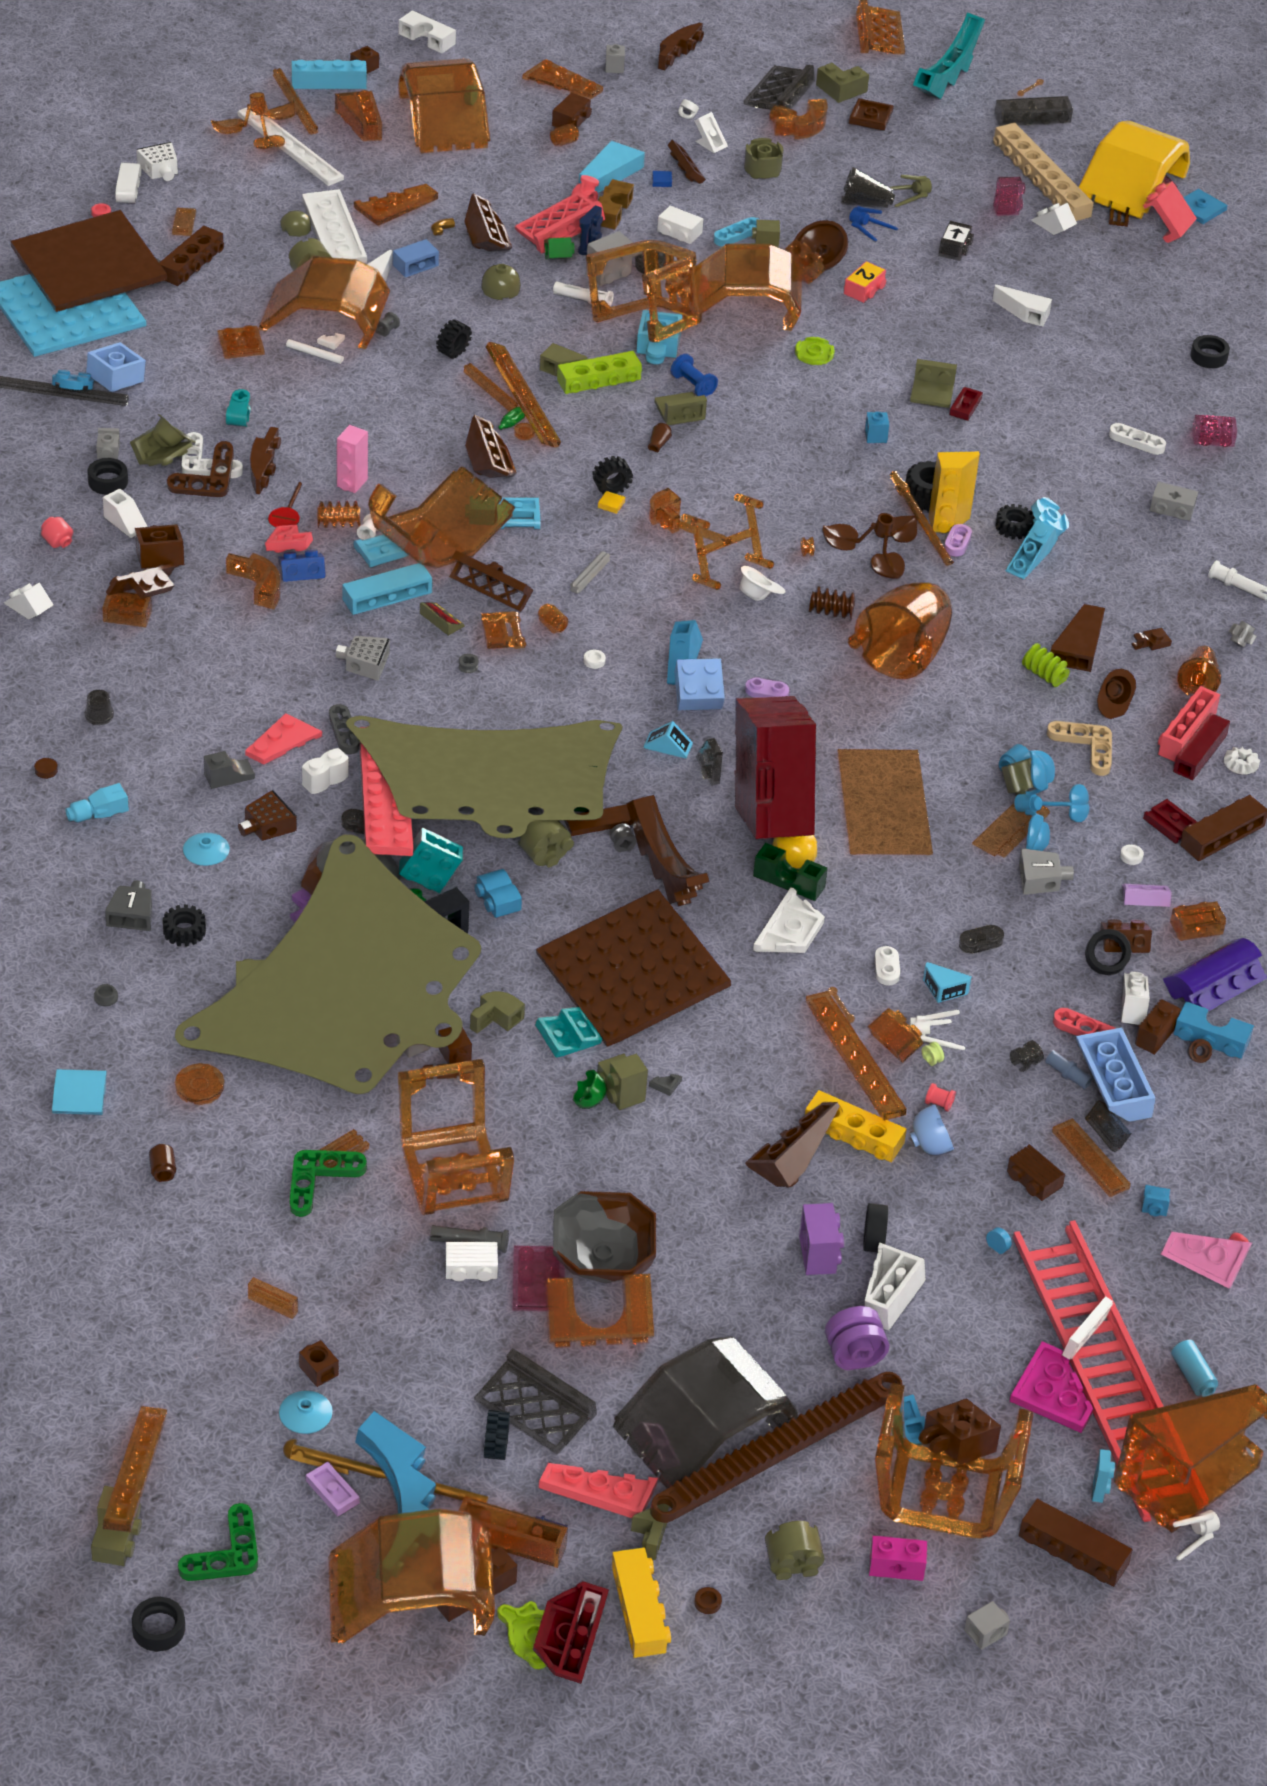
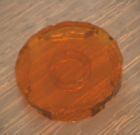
(199, 1083)

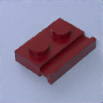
(1169, 820)

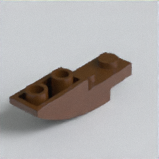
(679, 42)
(262, 459)

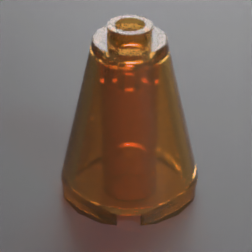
(1199, 670)

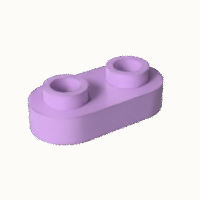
(958, 540)
(766, 688)

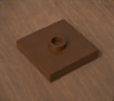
(871, 114)

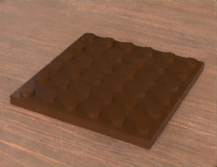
(633, 967)

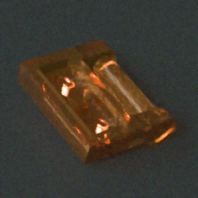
(496, 631)

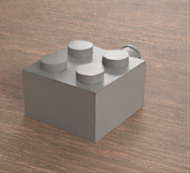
(616, 267)

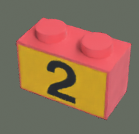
(865, 282)

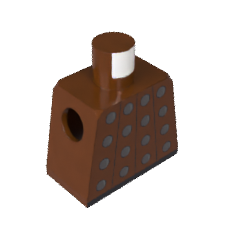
(268, 817)

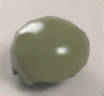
(296, 223)

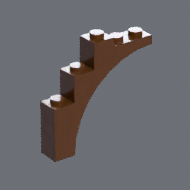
(666, 862)

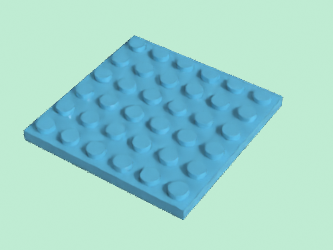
(51, 331)

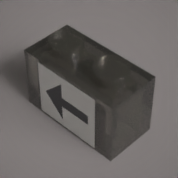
(956, 241)

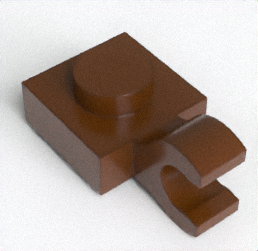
(1153, 639)

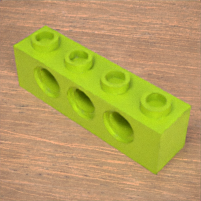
(599, 372)

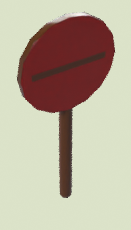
(286, 515)

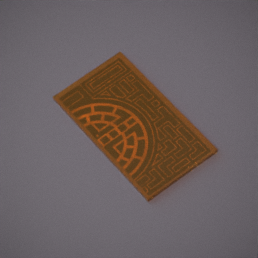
(884, 802)

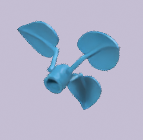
(1041, 774)

